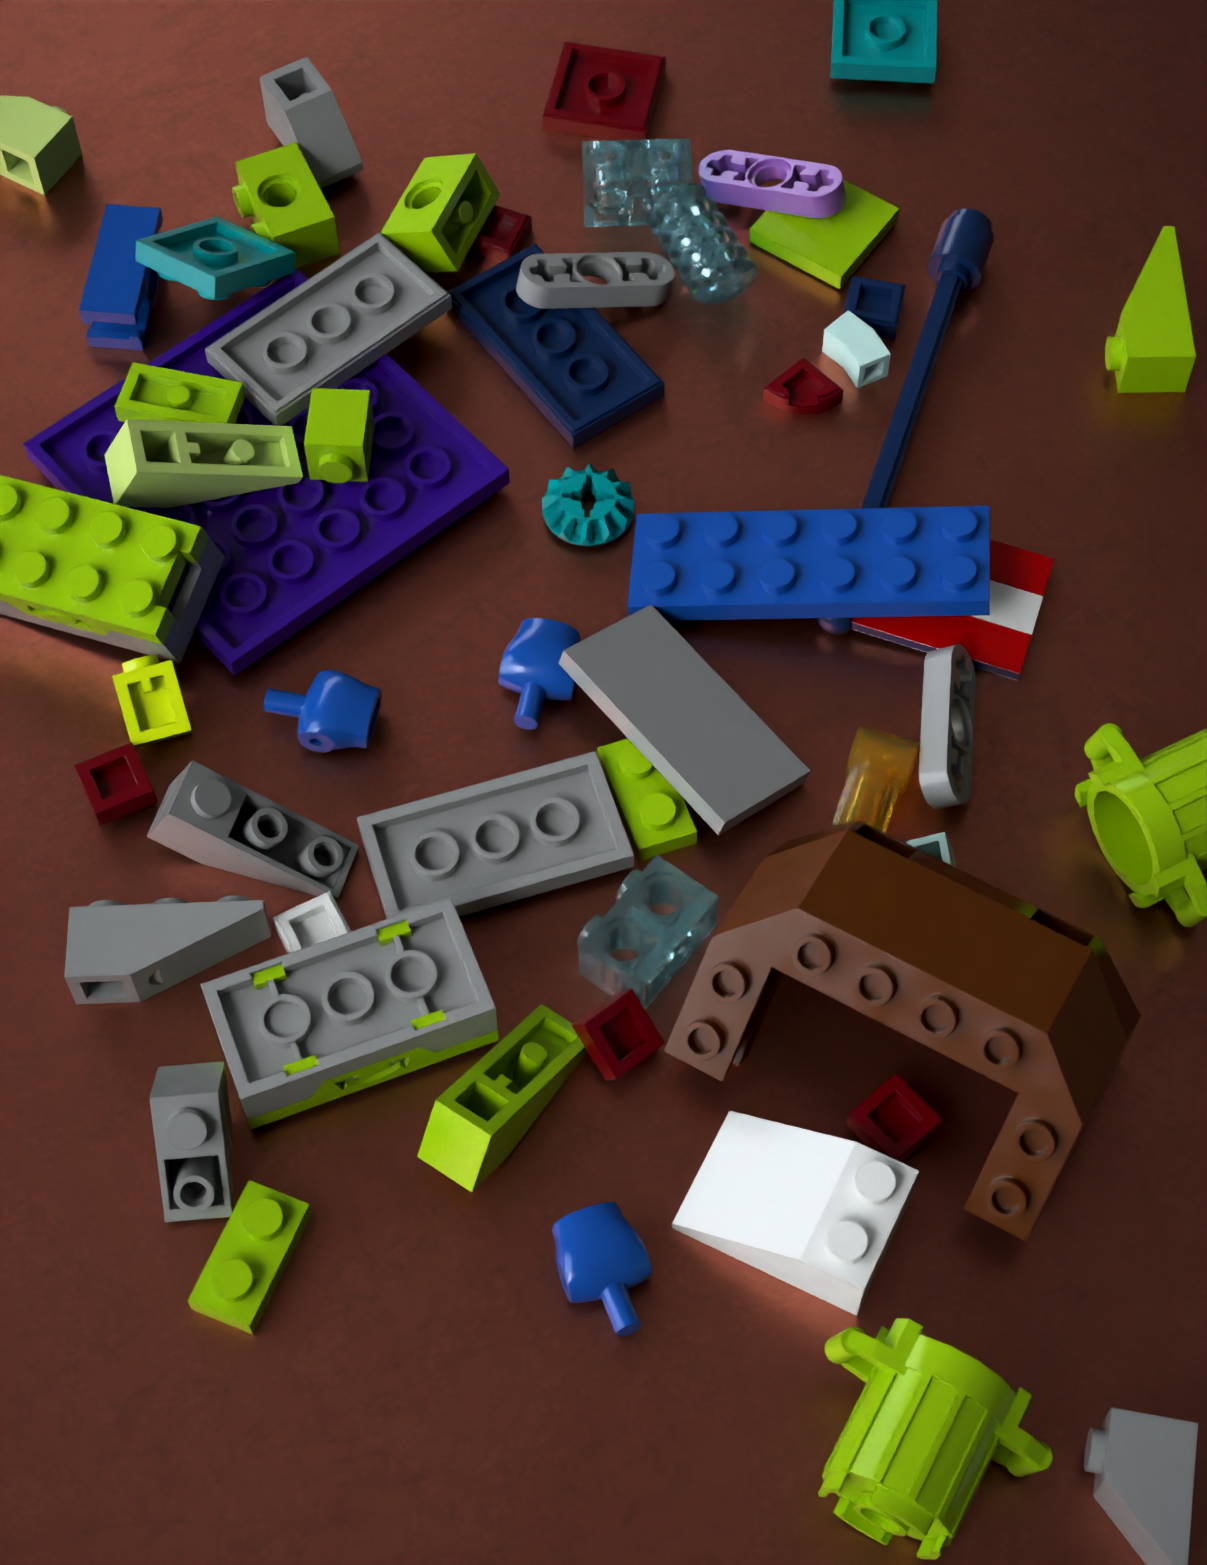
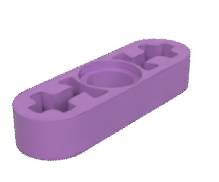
(807, 187)

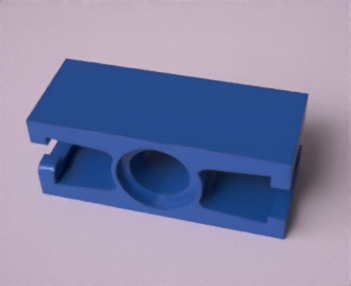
(118, 289)

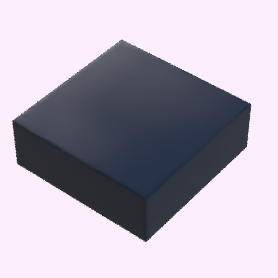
(876, 304)

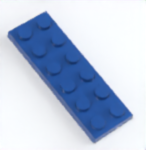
(813, 563)

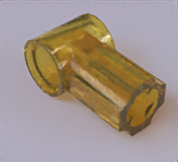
(876, 775)

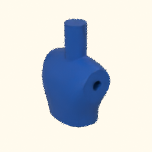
(533, 667)
(332, 714)
(602, 1260)

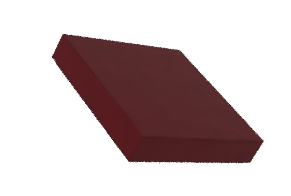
(604, 92)

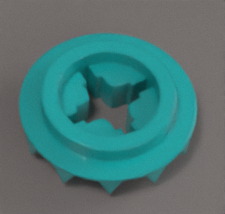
(610, 513)

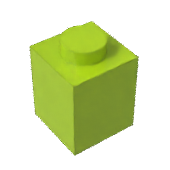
(339, 435)

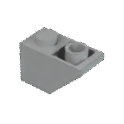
(305, 111)
(193, 1140)

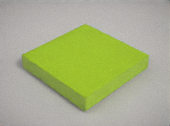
(829, 245)

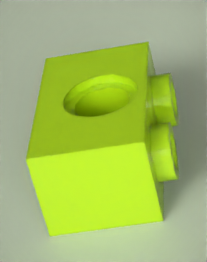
(286, 204)
(442, 211)

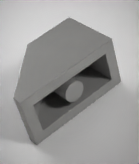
(1146, 1481)

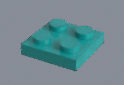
(884, 40)
(215, 257)

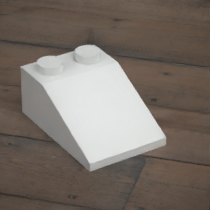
(798, 1206)

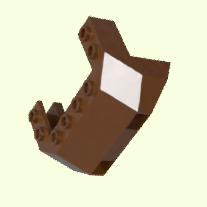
(937, 963)

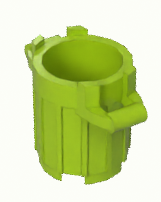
(1151, 818)
(921, 1435)

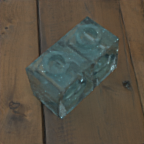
(629, 177)
(658, 939)

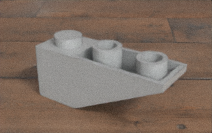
(249, 834)
(145, 948)

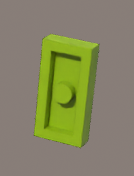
(178, 396)
(646, 802)
(250, 1257)

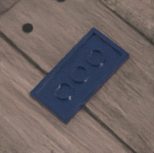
(560, 357)

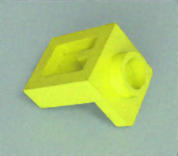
(151, 701)

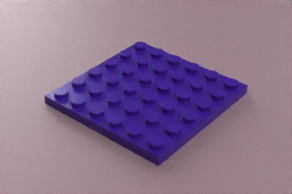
(307, 542)

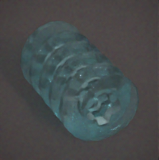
(701, 245)

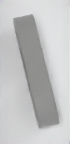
(558, 280)
(947, 727)

